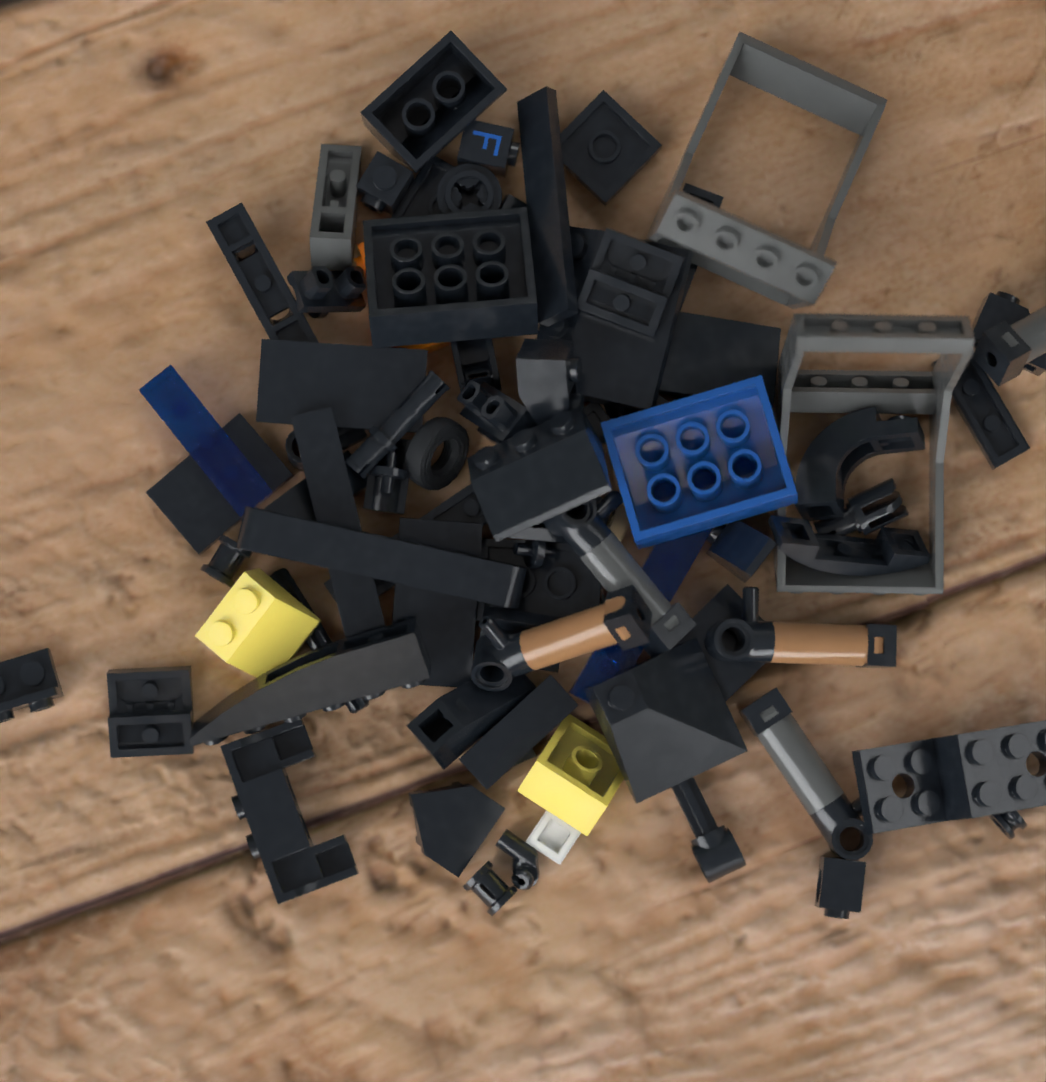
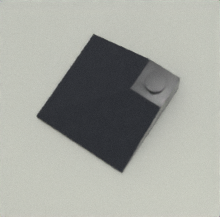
(665, 720)

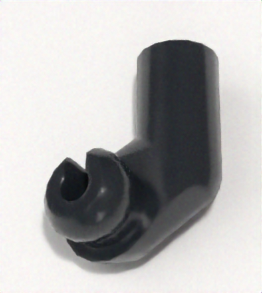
(524, 860)

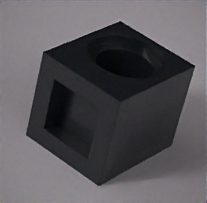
(840, 886)

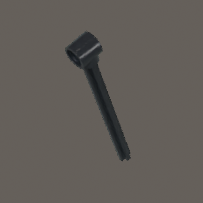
(714, 845)

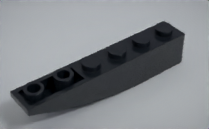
(322, 680)

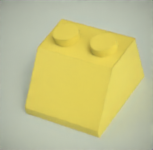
(257, 625)
(574, 775)

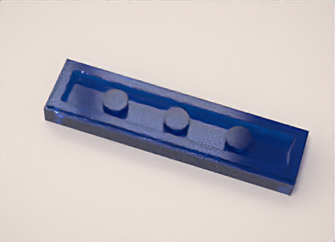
(205, 440)

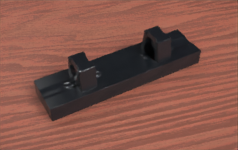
(259, 275)

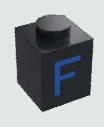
(489, 147)

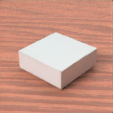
(553, 837)

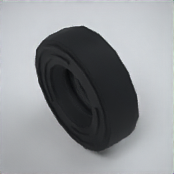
(425, 444)

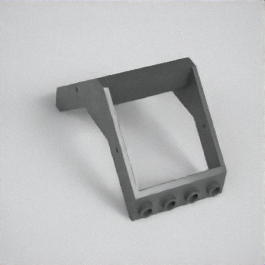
(742, 249)
(891, 394)

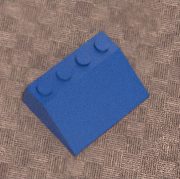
(699, 462)

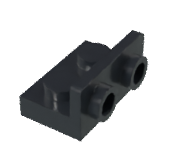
(29, 683)

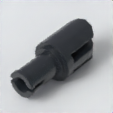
(867, 511)

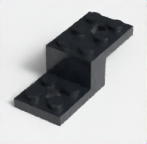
(952, 777)

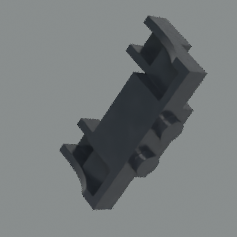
(274, 814)

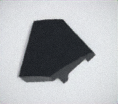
(453, 823)

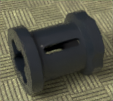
(226, 561)
(490, 888)

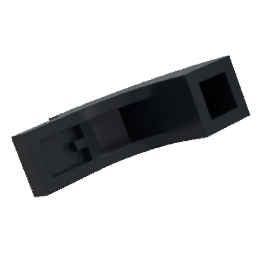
(841, 449)

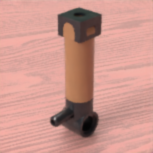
(802, 642)
(501, 657)

